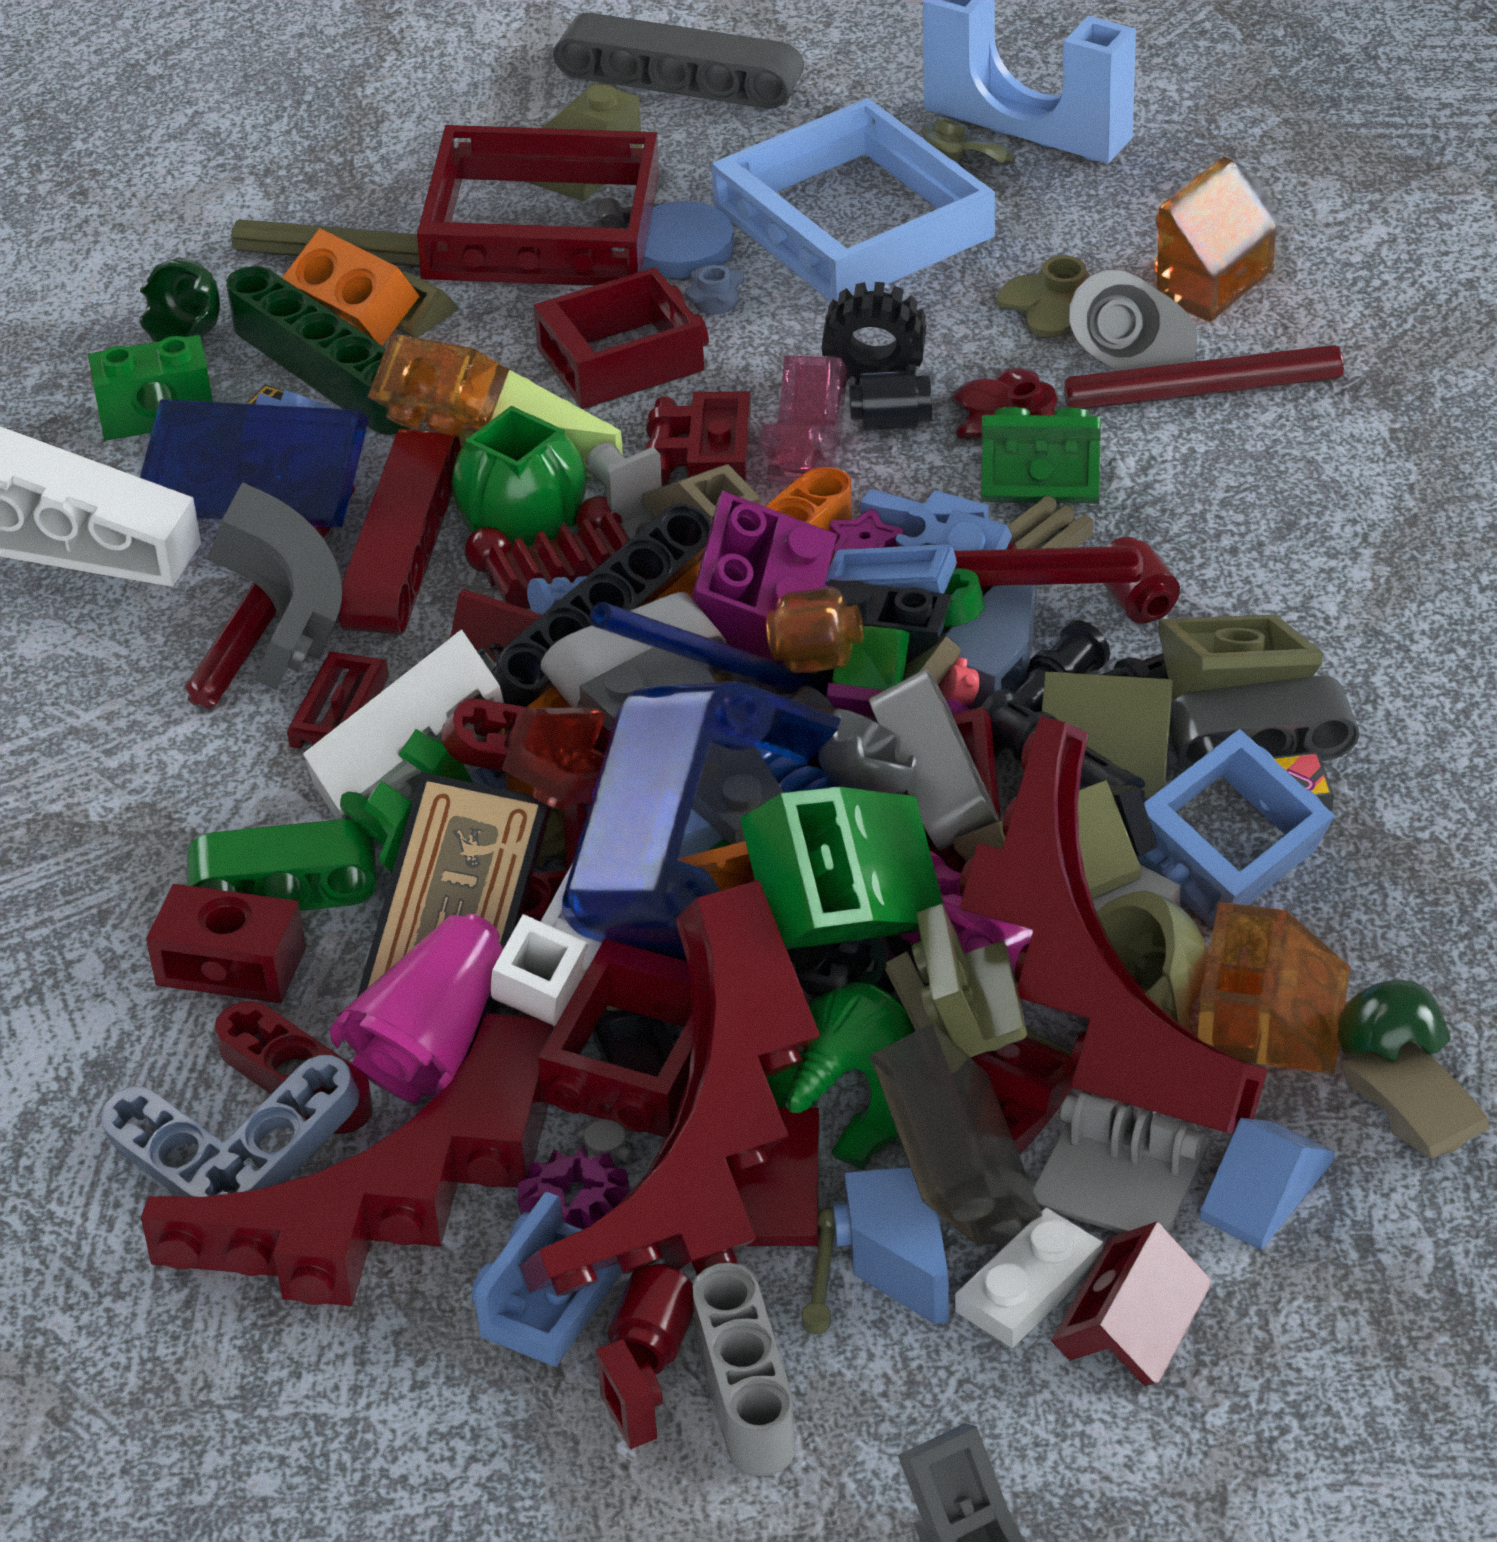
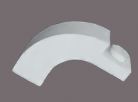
(542, 963)

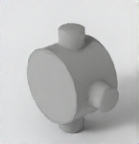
(606, 1137)

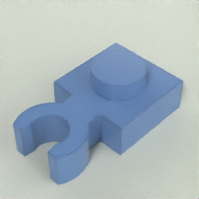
(961, 531)

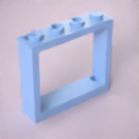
(749, 180)

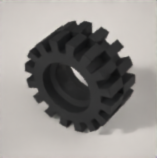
(879, 311)

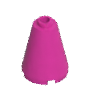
(424, 1010)

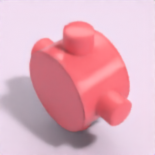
(960, 683)

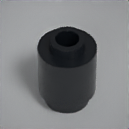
(891, 400)

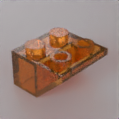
(1213, 241)
(1271, 990)

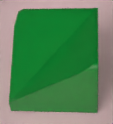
(877, 660)

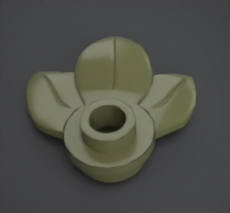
(950, 139)
(1045, 295)

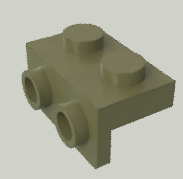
(967, 991)

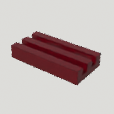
(369, 670)

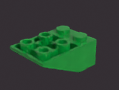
(841, 864)

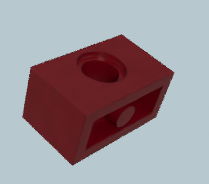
(226, 943)

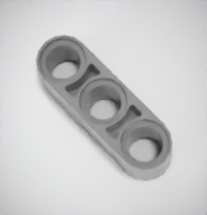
(595, 651)
(945, 777)
(744, 1369)

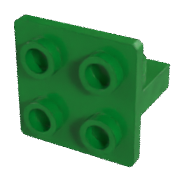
(1041, 456)

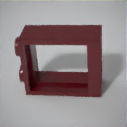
(643, 298)
(638, 984)

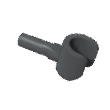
(611, 209)

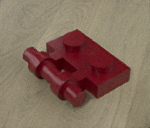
(716, 429)

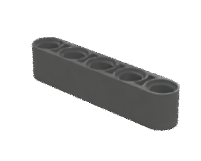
(679, 60)

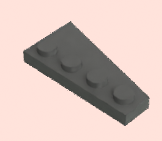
(731, 779)

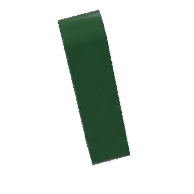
(308, 341)

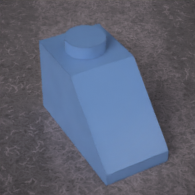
(894, 1240)

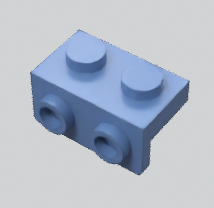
(538, 1321)

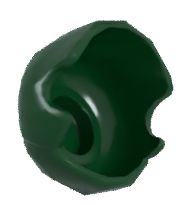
(180, 300)
(1389, 1017)

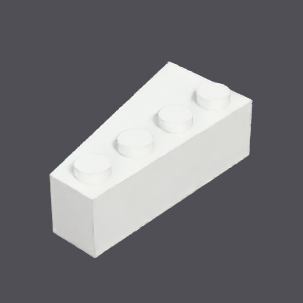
(90, 515)

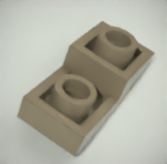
(1420, 1099)

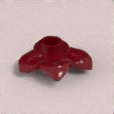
(1011, 389)

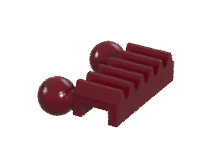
(567, 556)

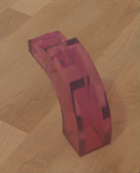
(808, 418)

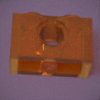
(437, 384)

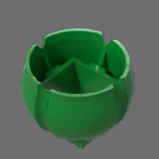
(519, 477)

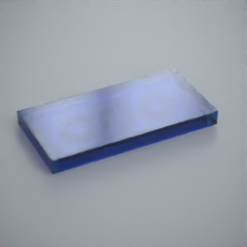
(286, 451)

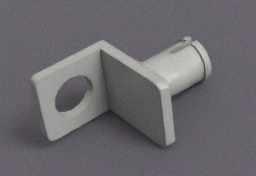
(626, 482)

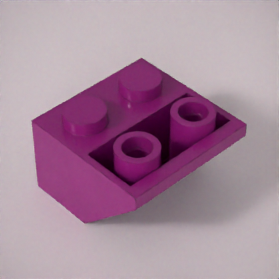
(753, 561)

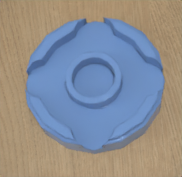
(686, 238)

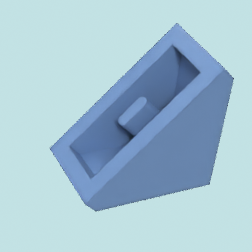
(1262, 1180)

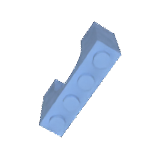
(973, 85)

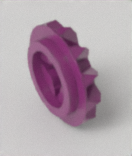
(602, 1182)

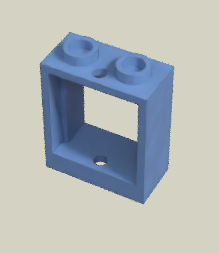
(1209, 874)

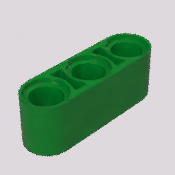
(303, 862)

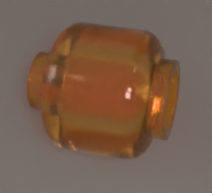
(813, 630)

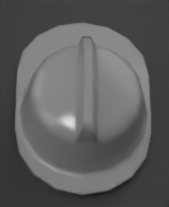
(1130, 322)

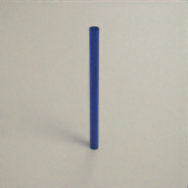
(702, 649)

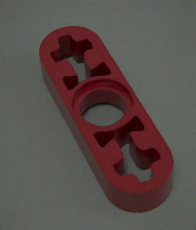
(280, 1042)

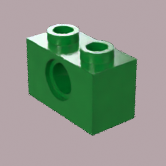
(122, 377)

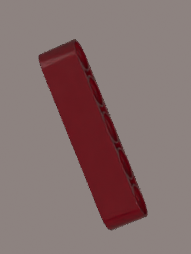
(399, 533)

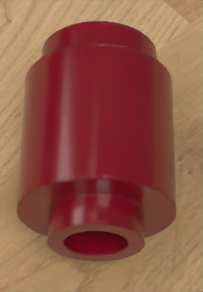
(1153, 594)
(654, 1314)

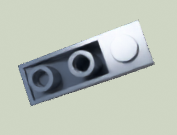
(999, 639)

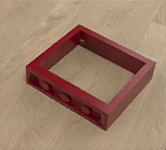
(535, 251)

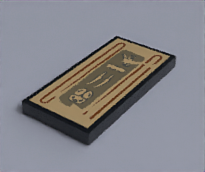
(459, 855)

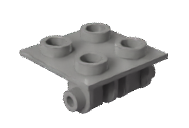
(1119, 1167)

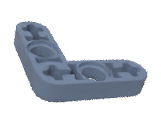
(222, 1161)

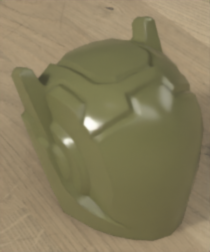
(1158, 948)

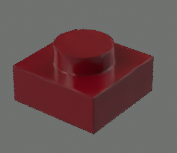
(629, 1393)

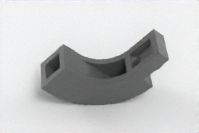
(292, 566)
(957, 1490)

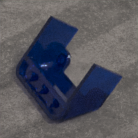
(626, 862)

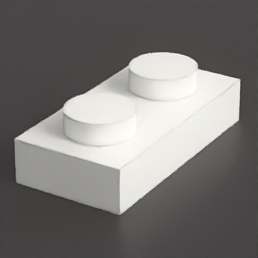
(1028, 1277)

